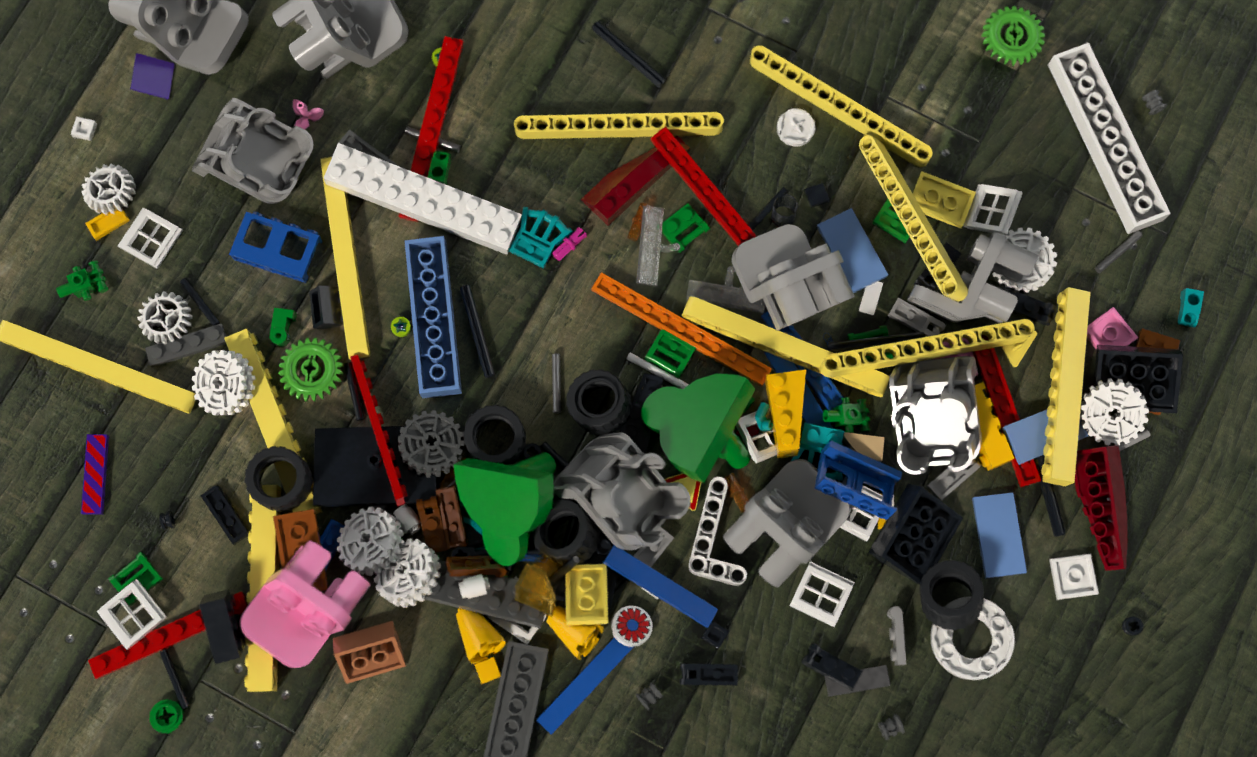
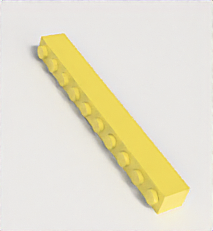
(1066, 387)
(269, 411)
(264, 563)

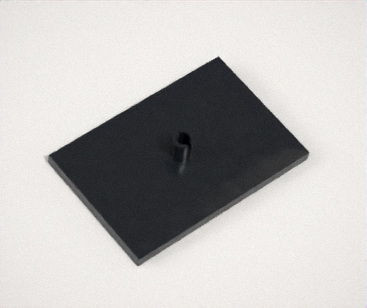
(347, 474)

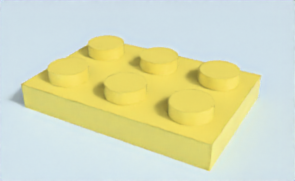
(943, 199)
(586, 595)

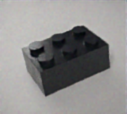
(222, 626)

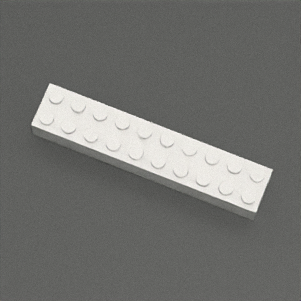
(1108, 138)
(422, 198)

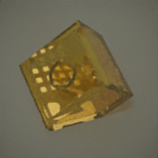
(535, 589)

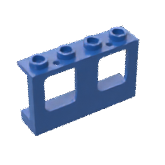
(269, 256)
(858, 470)

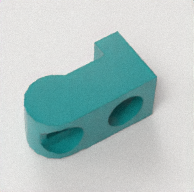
(1190, 307)

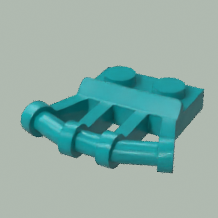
(532, 247)
(815, 439)

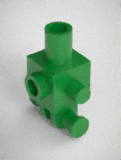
(83, 282)
(849, 415)

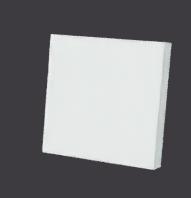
(1073, 576)

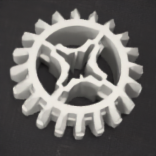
(109, 195)
(149, 321)

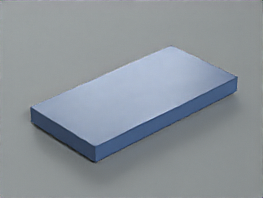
(859, 257)
(1028, 436)
(999, 535)

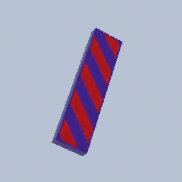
(95, 474)

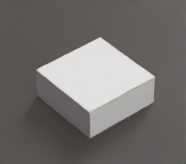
(84, 128)

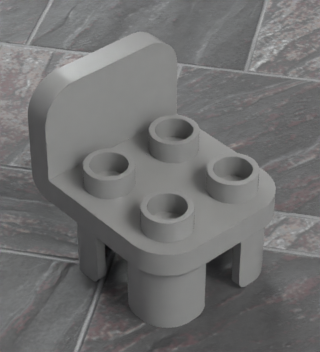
(187, 31)
(343, 32)
(254, 152)
(790, 275)
(982, 298)
(935, 413)
(622, 490)
(793, 516)

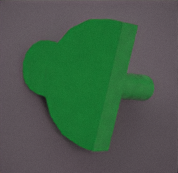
(700, 423)
(507, 501)

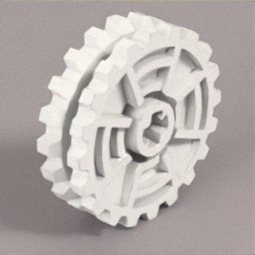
(1044, 265)
(223, 382)
(1121, 425)
(370, 541)
(410, 575)

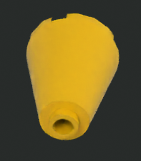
(478, 636)
(577, 638)

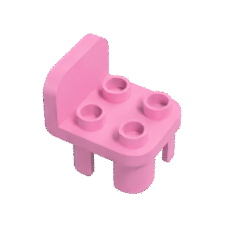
(295, 618)

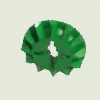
(158, 711)

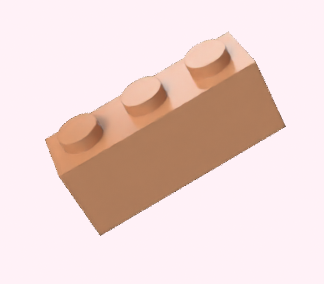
(368, 652)

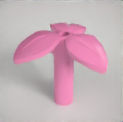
(301, 109)

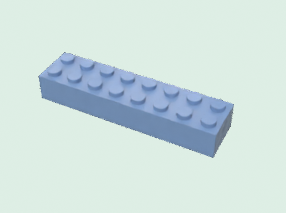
(433, 317)

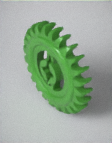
(1008, 47)
(309, 387)

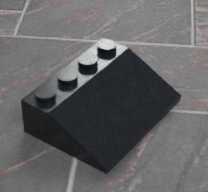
(1151, 370)
(915, 533)

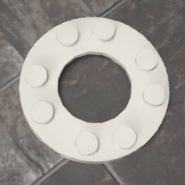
(992, 661)

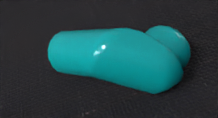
(760, 417)

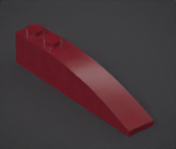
(627, 184)
(1102, 492)

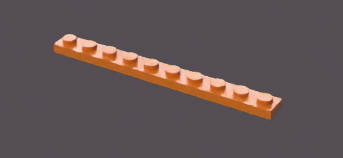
(681, 328)

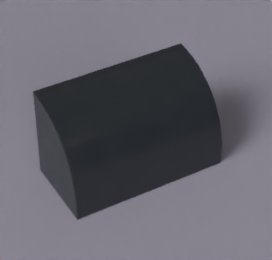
(326, 307)

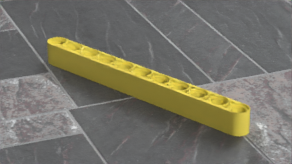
(845, 114)
(610, 120)
(913, 219)
(346, 269)
(934, 342)
(778, 344)
(97, 367)

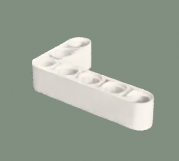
(708, 536)

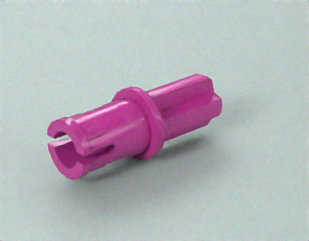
(569, 244)

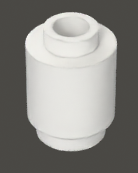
(408, 519)
(474, 586)

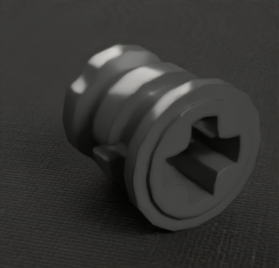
(1154, 102)
(649, 696)
(891, 727)

